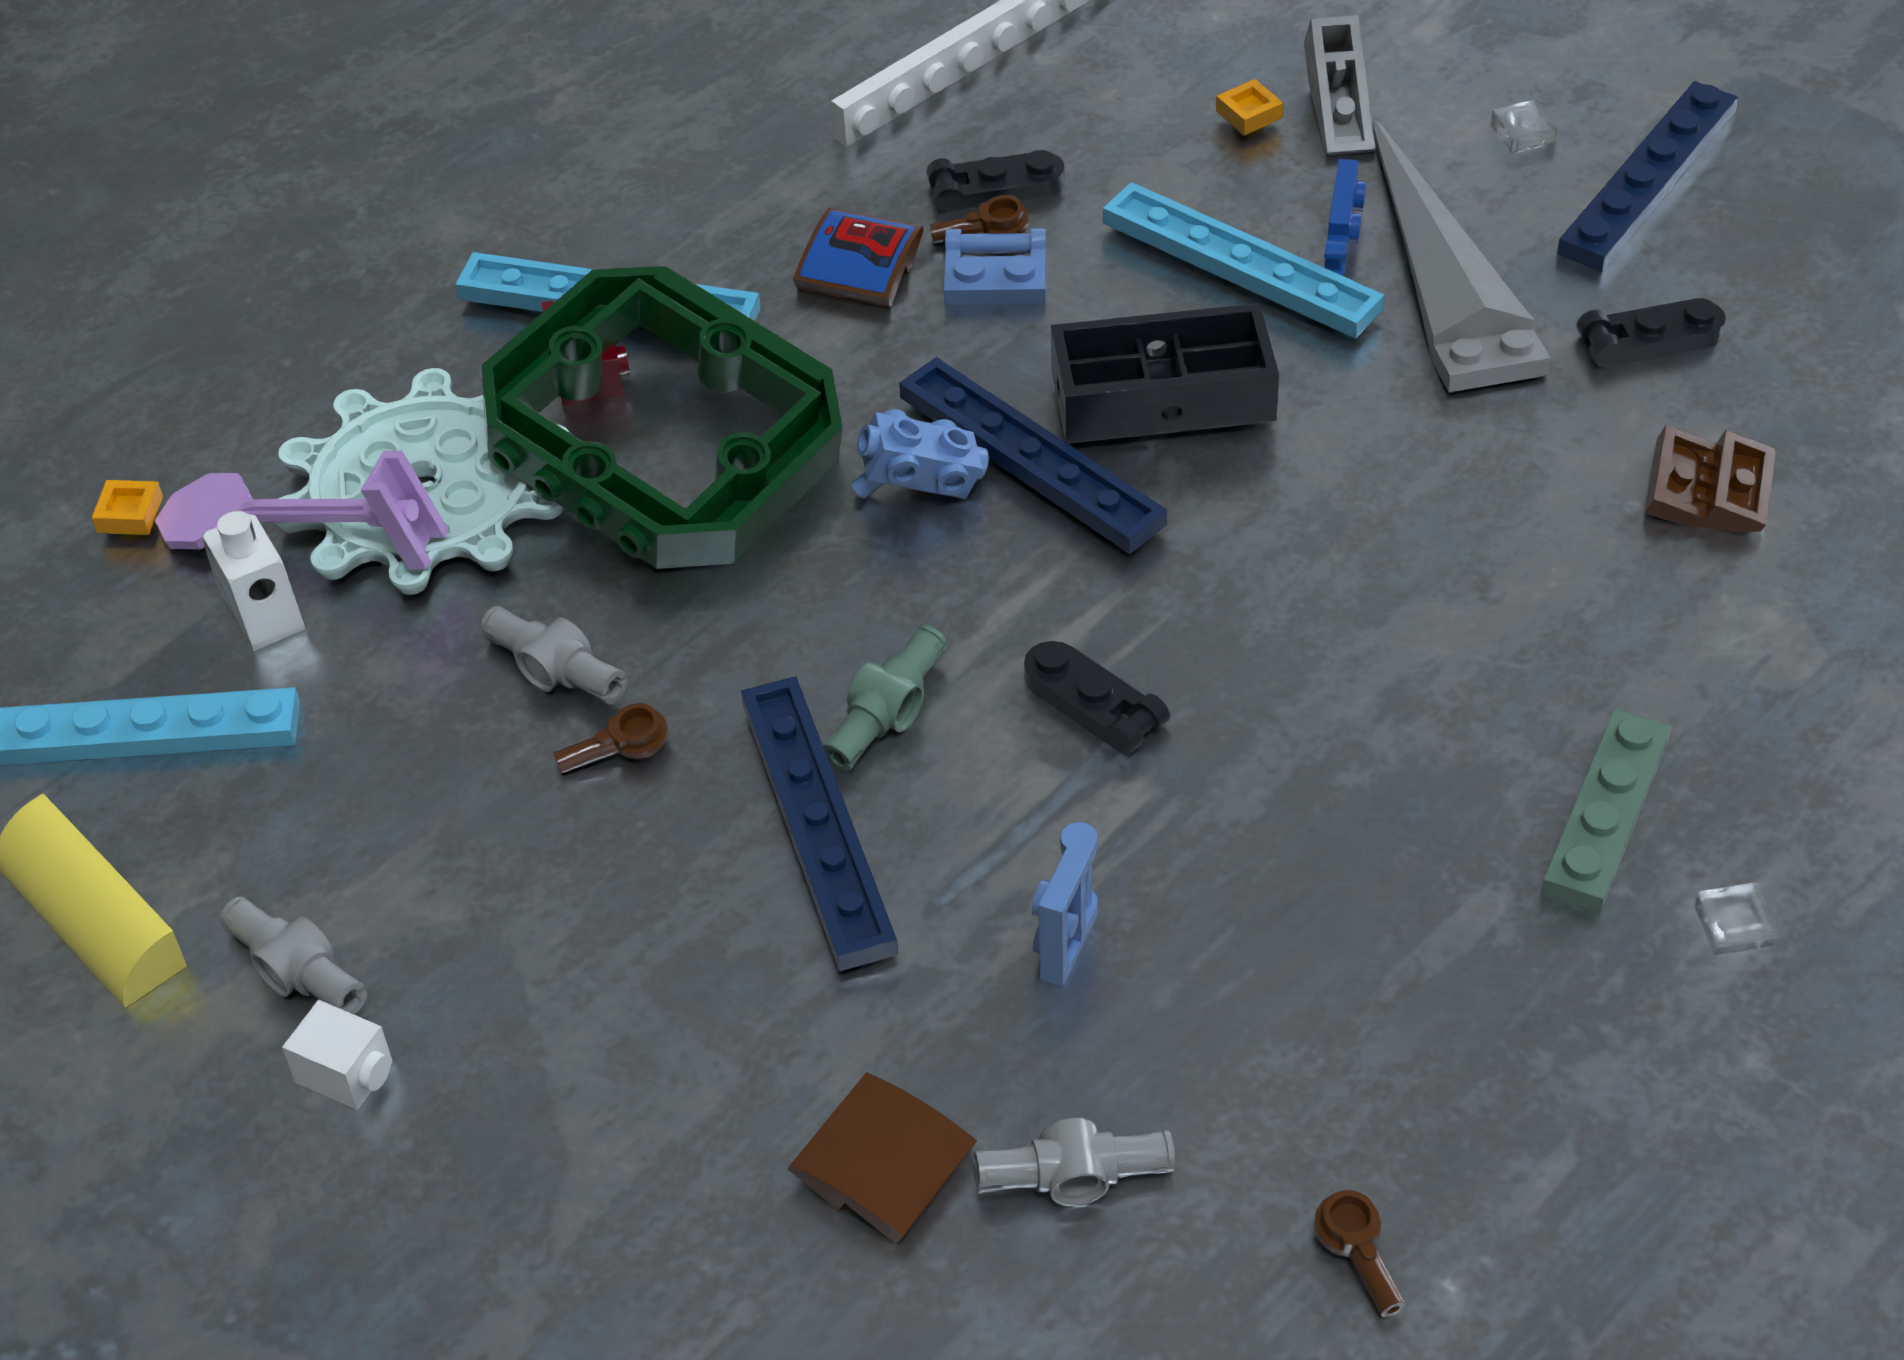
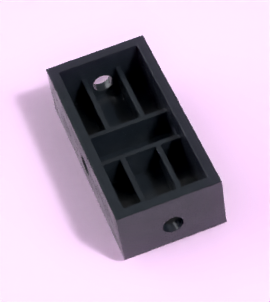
(1205, 376)

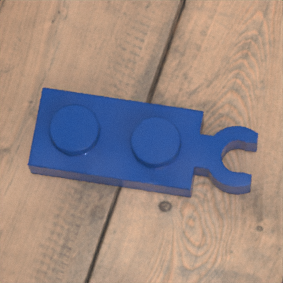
(1343, 222)

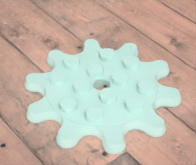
(441, 440)

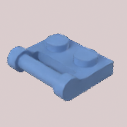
(995, 278)
(1066, 904)

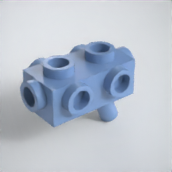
(918, 456)

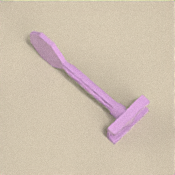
(391, 501)

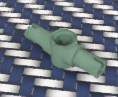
(885, 697)

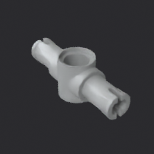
(553, 654)
(292, 955)
(1073, 1162)

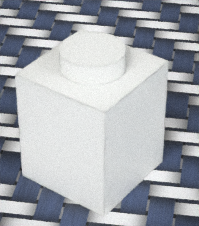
(338, 1055)

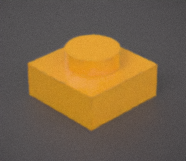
(1249, 106)
(127, 507)

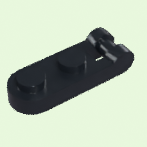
(976, 182)
(1651, 331)
(1093, 695)

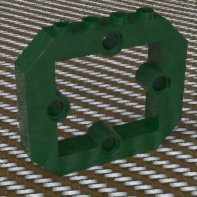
(754, 474)

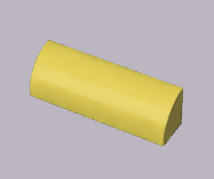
(87, 902)

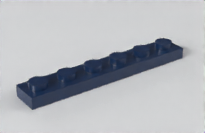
(1647, 176)
(1036, 455)
(819, 824)

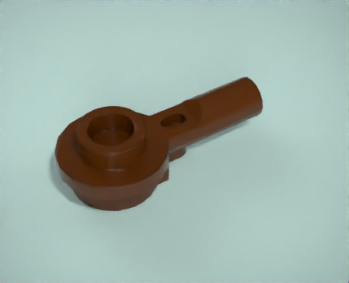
(996, 216)
(633, 732)
(1350, 1228)

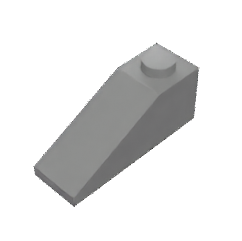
(1339, 84)

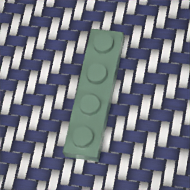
(1606, 811)

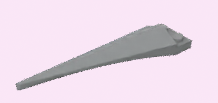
(1468, 312)

